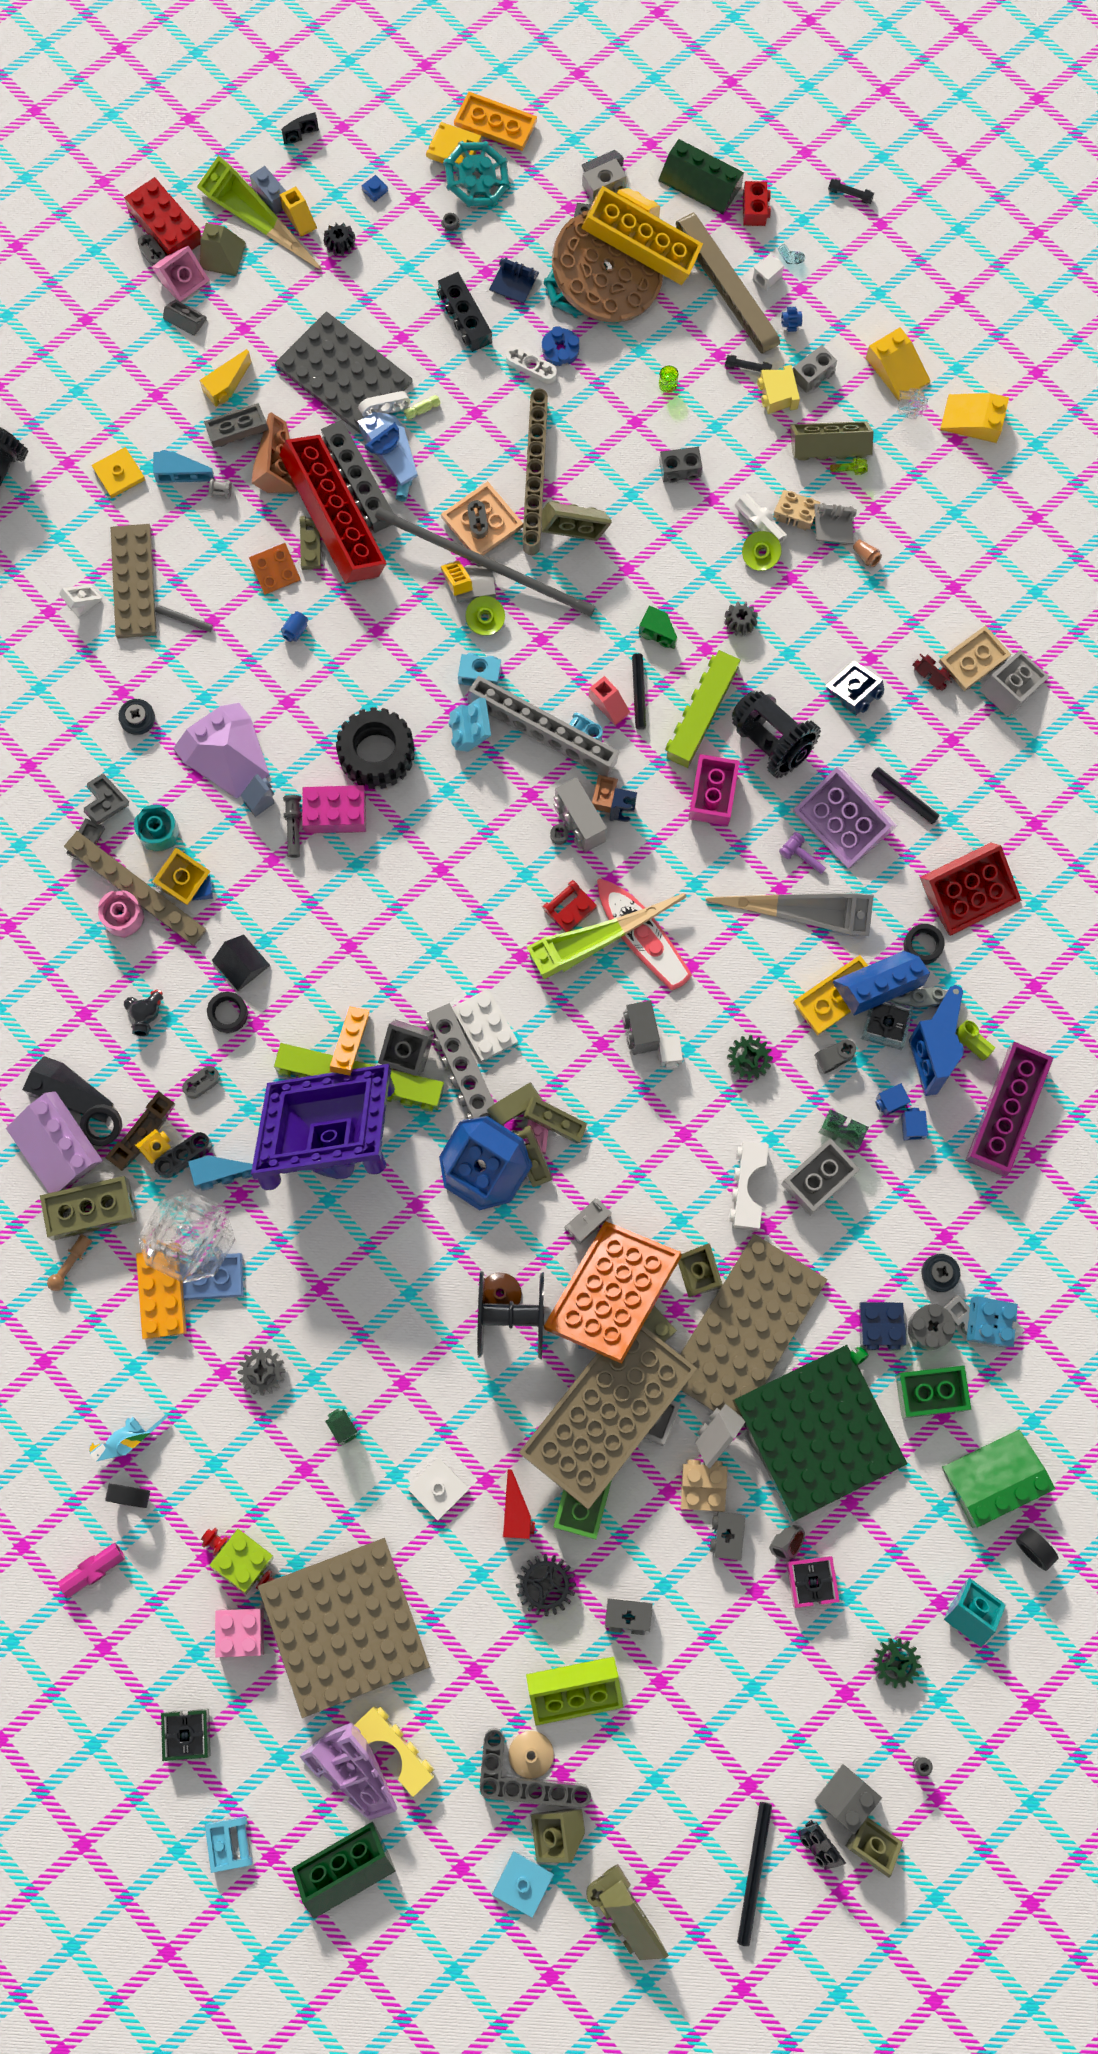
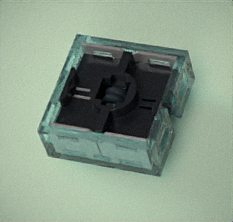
(888, 1024)

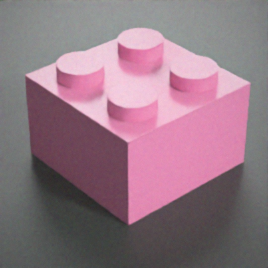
(239, 1632)

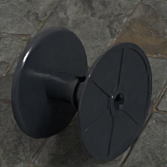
(509, 1315)

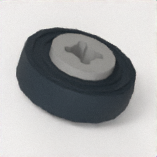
(136, 724)

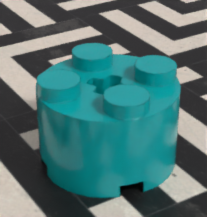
(152, 838)

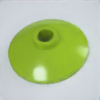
(756, 542)
(485, 606)

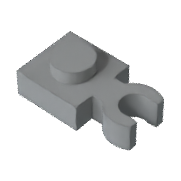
(959, 1312)

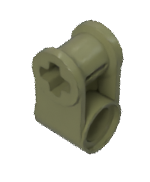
(604, 1882)

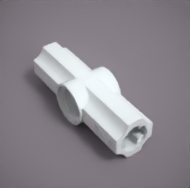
(759, 518)

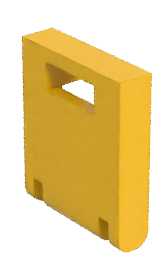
(446, 141)

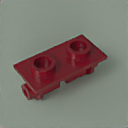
(938, 677)

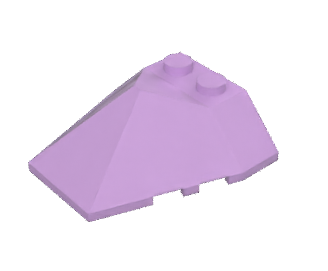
(224, 749)
(352, 1767)

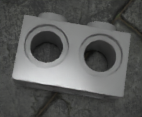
(811, 366)

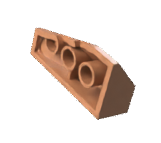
(269, 469)

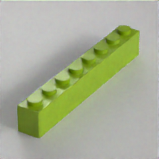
(408, 1087)

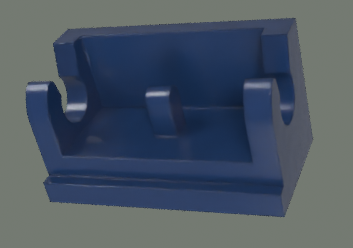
(622, 801)

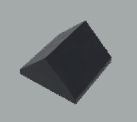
(239, 961)

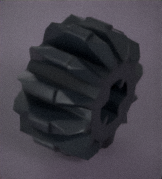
(339, 239)

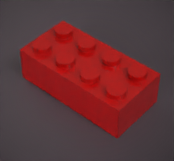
(162, 217)

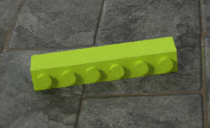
(703, 708)

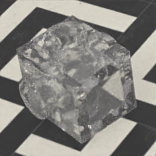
(912, 403)

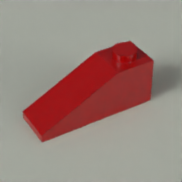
(517, 1516)

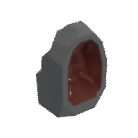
(787, 1543)

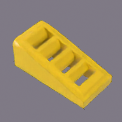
(457, 587)

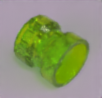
(668, 379)

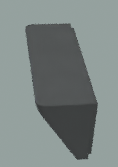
(183, 317)

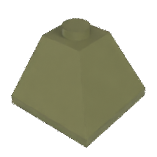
(220, 250)
(557, 1835)

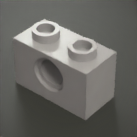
(607, 175)

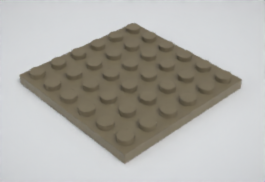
(343, 1627)

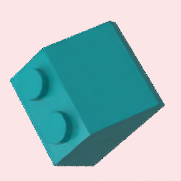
(975, 1612)

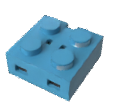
(991, 1322)

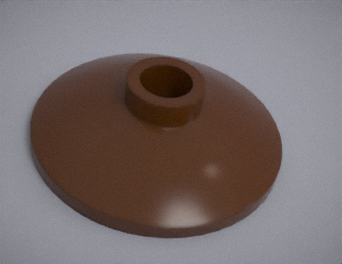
(507, 1283)

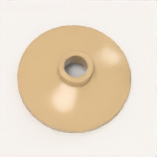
(539, 1745)

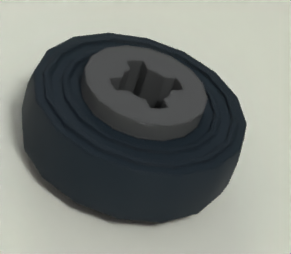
(935, 1278)

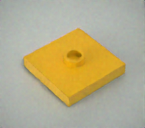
(118, 472)

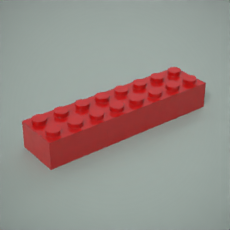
(332, 508)

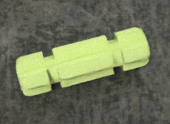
(422, 407)

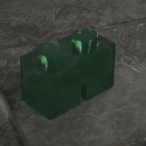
(850, 1136)
(342, 1426)

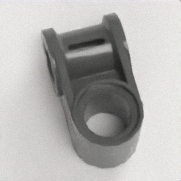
(832, 1056)

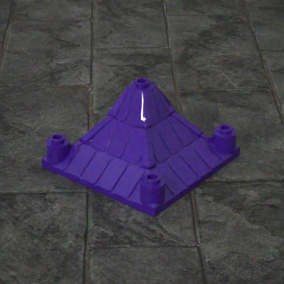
(323, 1125)

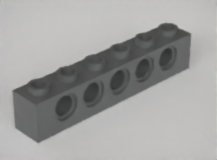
(338, 434)

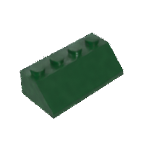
(701, 176)
(343, 1870)

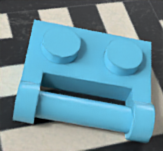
(220, 1844)

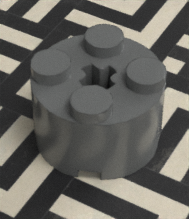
(941, 1333)

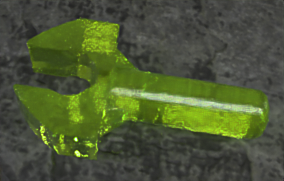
(858, 465)

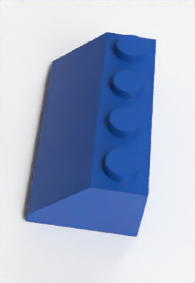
(882, 981)

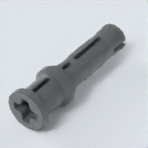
(292, 815)

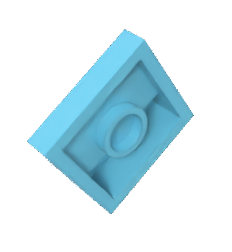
(470, 725)

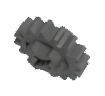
(252, 1371)

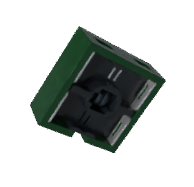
(185, 1735)

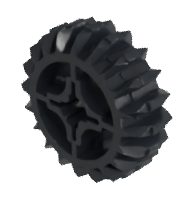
(563, 1590)

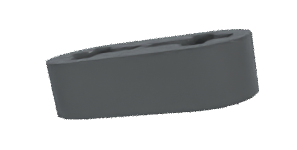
(154, 250)
(473, 520)
(198, 1078)

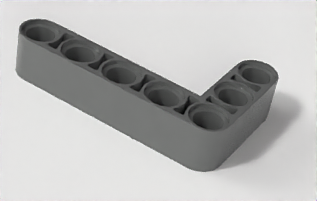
(524, 1783)

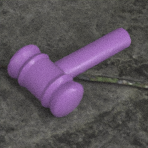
(793, 846)

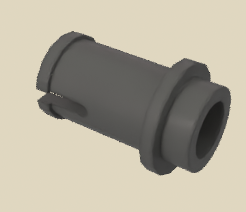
(926, 1770)

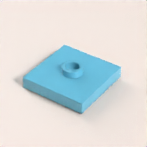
(522, 1884)

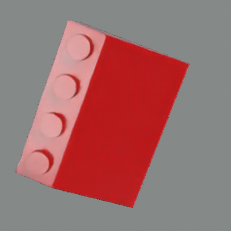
(971, 888)

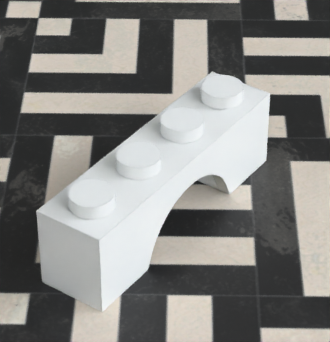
(746, 1212)

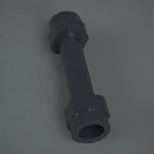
(866, 196)
(732, 362)

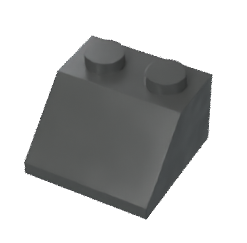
(848, 1799)

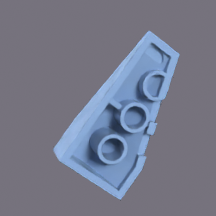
(398, 461)

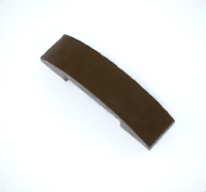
(153, 1118)

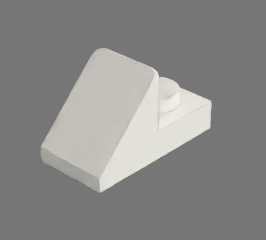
(80, 598)

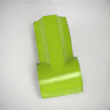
(969, 1036)

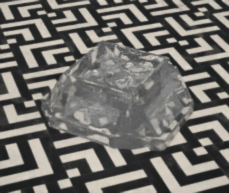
(194, 1255)

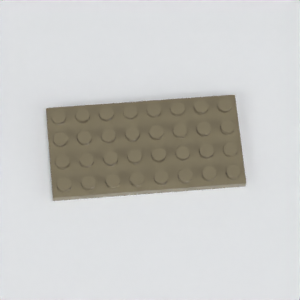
(749, 1324)
(606, 1416)

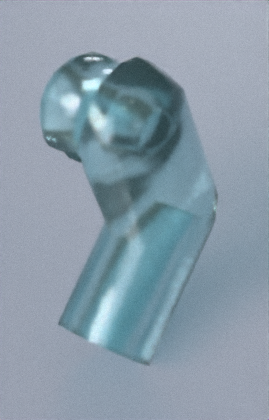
(791, 257)

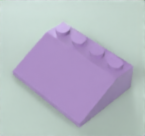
(844, 817)
(53, 1142)

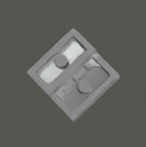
(482, 583)

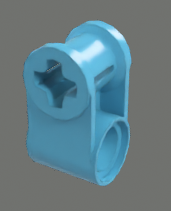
(587, 726)

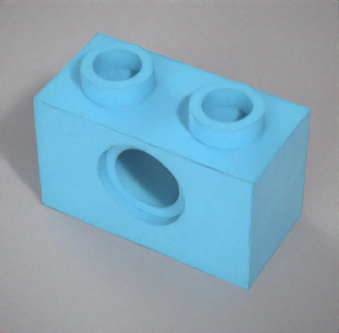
(471, 662)

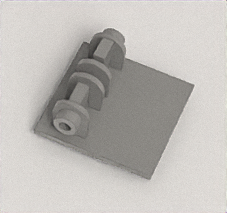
(834, 523)

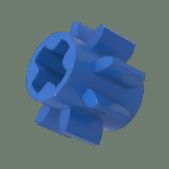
(791, 319)

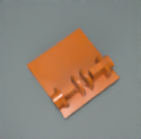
(274, 568)

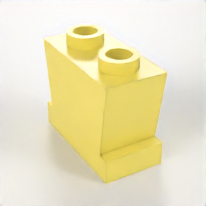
(778, 389)

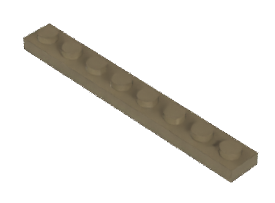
(127, 881)

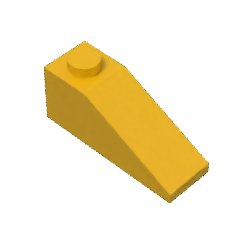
(223, 381)

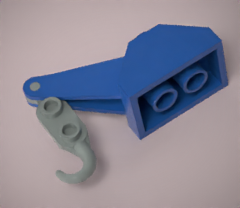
(934, 1040)

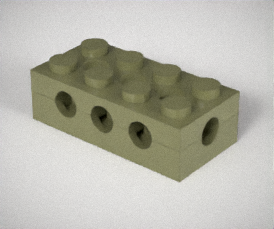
(77, 1199)

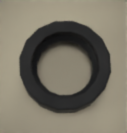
(932, 931)
(227, 996)
(111, 1112)
(127, 1495)
(1037, 1549)

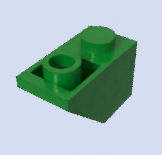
(658, 627)

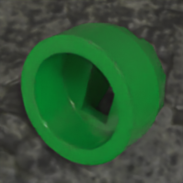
(860, 1355)

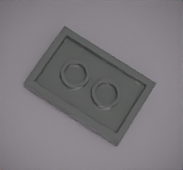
(236, 425)

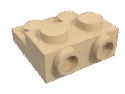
(703, 1487)

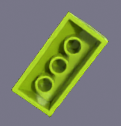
(574, 1691)

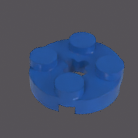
(560, 336)

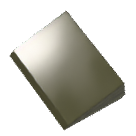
(699, 1271)
(875, 1846)

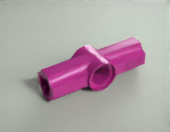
(91, 1570)

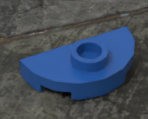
(385, 441)

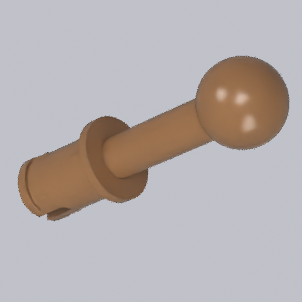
(56, 1281)

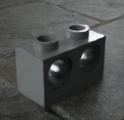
(679, 459)

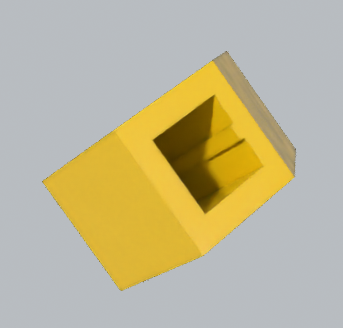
(297, 211)

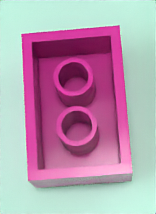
(714, 790)
(334, 809)

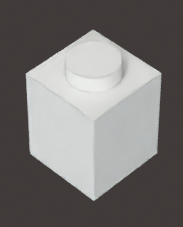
(768, 272)
(670, 1052)

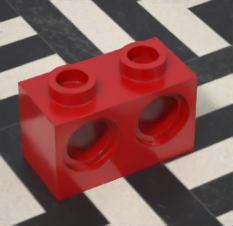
(756, 207)

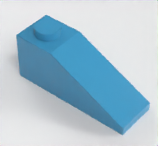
(173, 467)

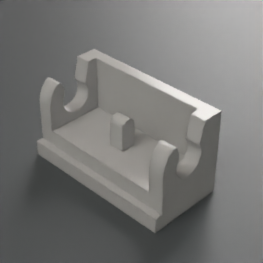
(588, 1220)

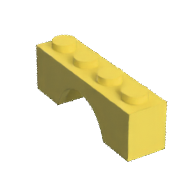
(414, 1771)

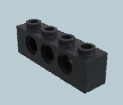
(455, 287)

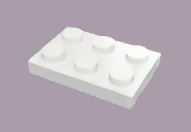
(485, 1025)

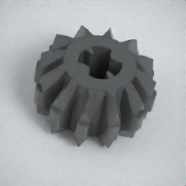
(741, 611)

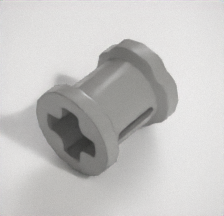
(220, 488)

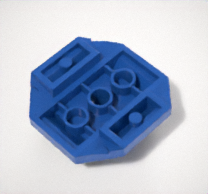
(504, 1158)

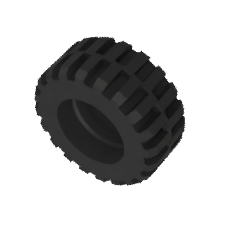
(370, 724)

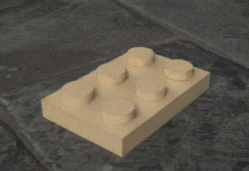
(974, 658)

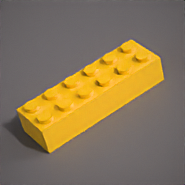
(642, 235)

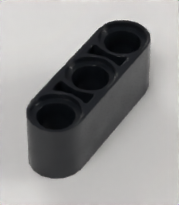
(172, 1155)

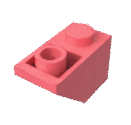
(608, 700)

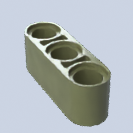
(513, 1104)

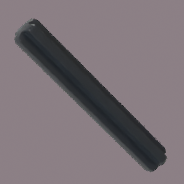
(639, 691)
(905, 795)

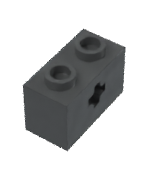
(736, 1526)
(641, 1611)

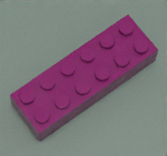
(1009, 1109)

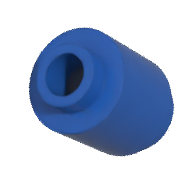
(294, 626)

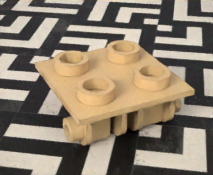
(797, 508)

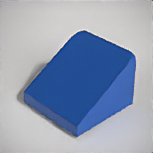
(205, 890)

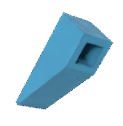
(215, 1170)

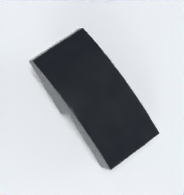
(304, 124)

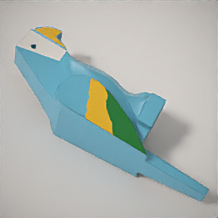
(122, 1440)

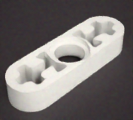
(536, 372)
(392, 403)

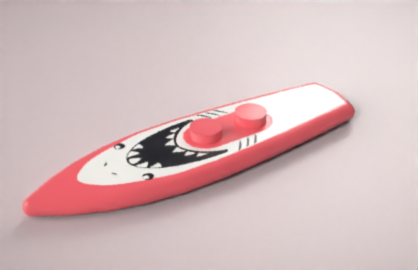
(647, 940)

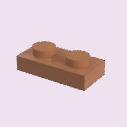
(604, 793)

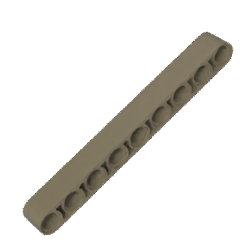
(730, 286)
(535, 462)

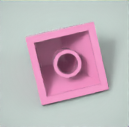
(181, 273)

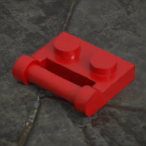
(574, 912)

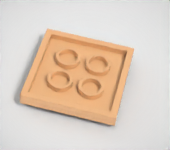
(500, 519)

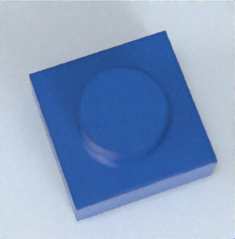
(374, 188)

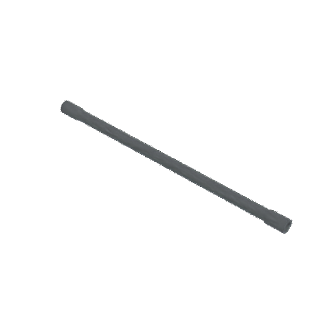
(392, 519)

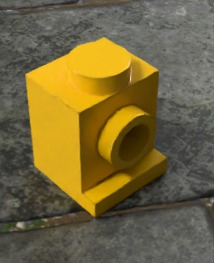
(145, 1146)

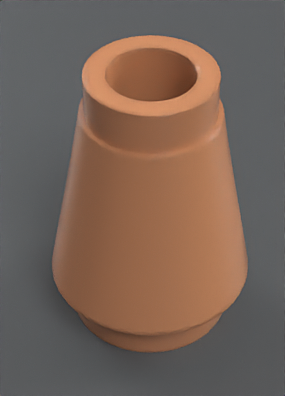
(868, 553)

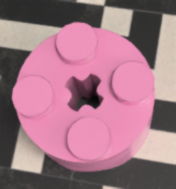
(122, 902)

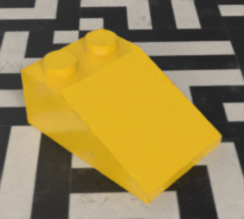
(897, 362)
(975, 415)

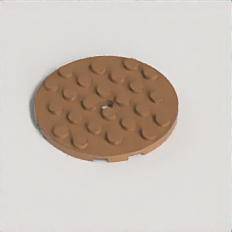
(597, 292)

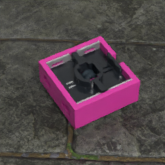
(812, 1581)

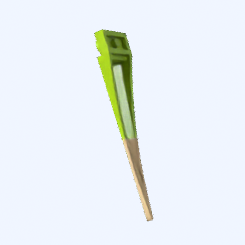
(232, 192)
(570, 948)

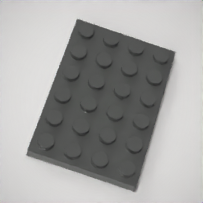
(340, 368)

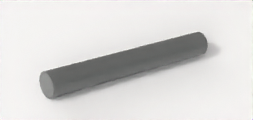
(184, 618)

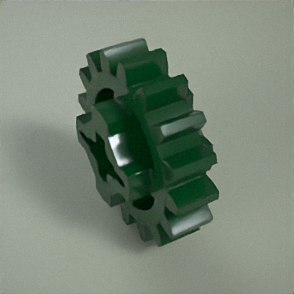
(752, 1066)
(901, 1676)

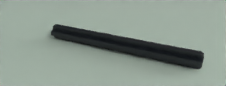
(754, 1874)

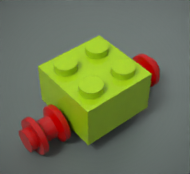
(239, 1559)

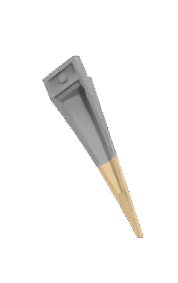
(835, 911)

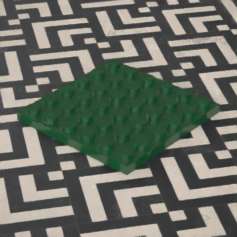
(819, 1433)

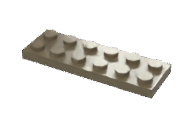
(133, 581)

